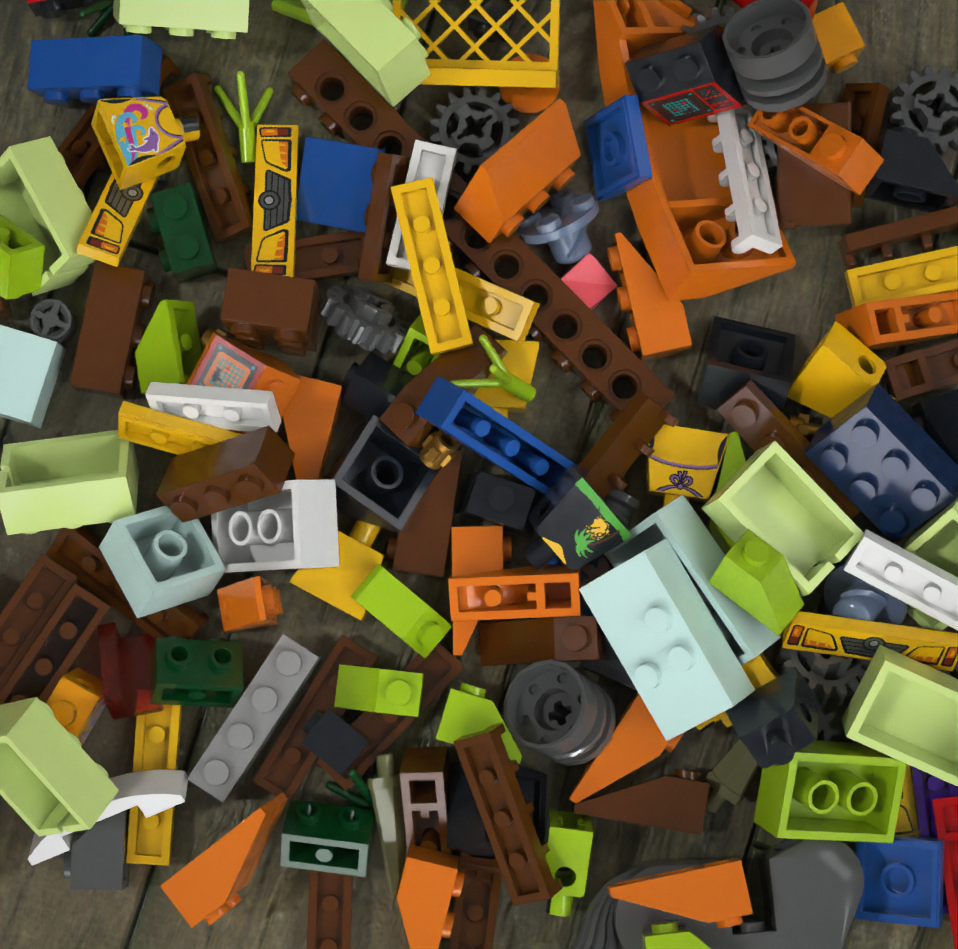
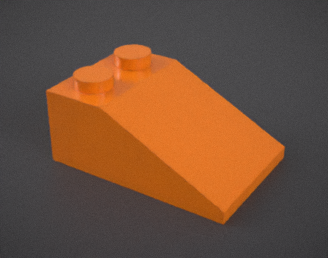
(213, 879)

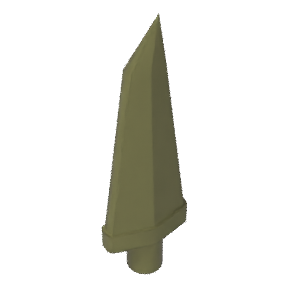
(730, 777)
(389, 817)

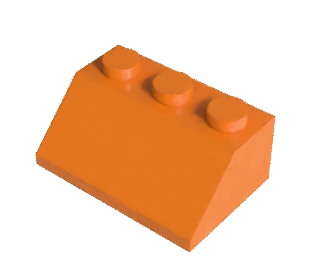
(521, 174)

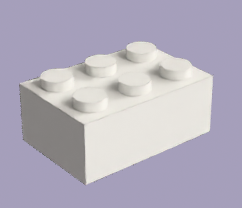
(280, 530)

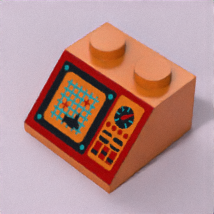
(242, 367)

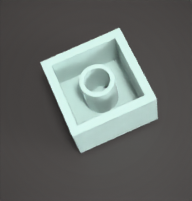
(161, 560)

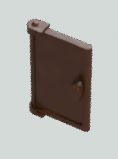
(805, 194)

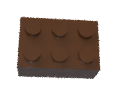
(272, 311)

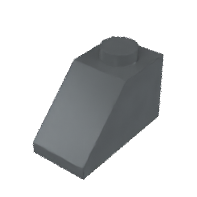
(100, 855)

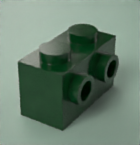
(184, 233)
(196, 672)
(327, 838)

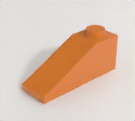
(902, 320)
(311, 425)
(475, 551)
(516, 593)
(632, 745)
(699, 892)

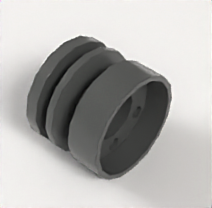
(775, 54)
(559, 712)

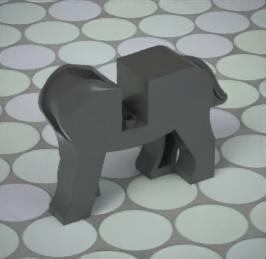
(806, 893)

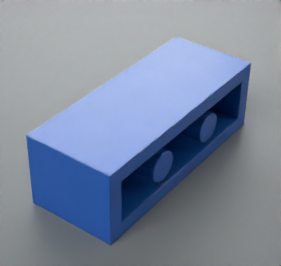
(94, 68)

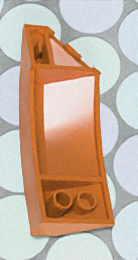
(683, 203)

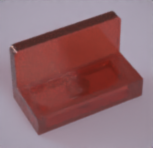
(126, 672)

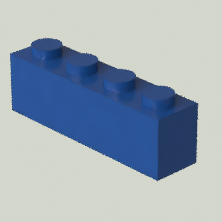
(492, 436)

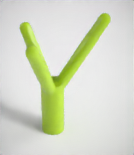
(245, 124)
(503, 378)

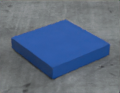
(617, 148)
(335, 183)
(902, 881)

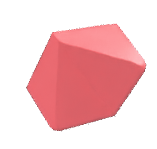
(589, 281)

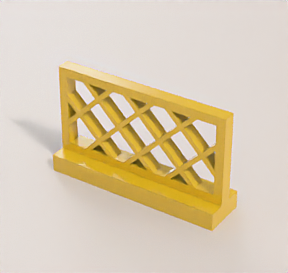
(488, 71)

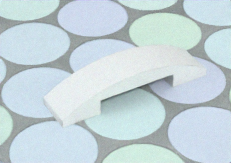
(148, 789)

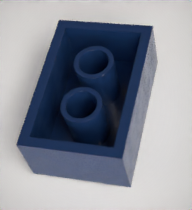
(885, 463)

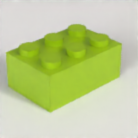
(832, 794)

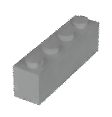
(254, 718)

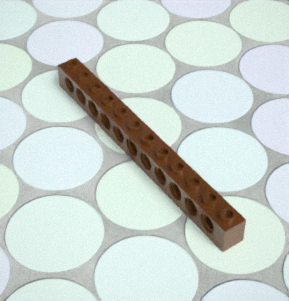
(327, 68)

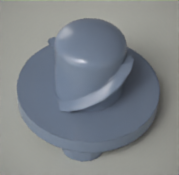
(562, 225)
(856, 599)

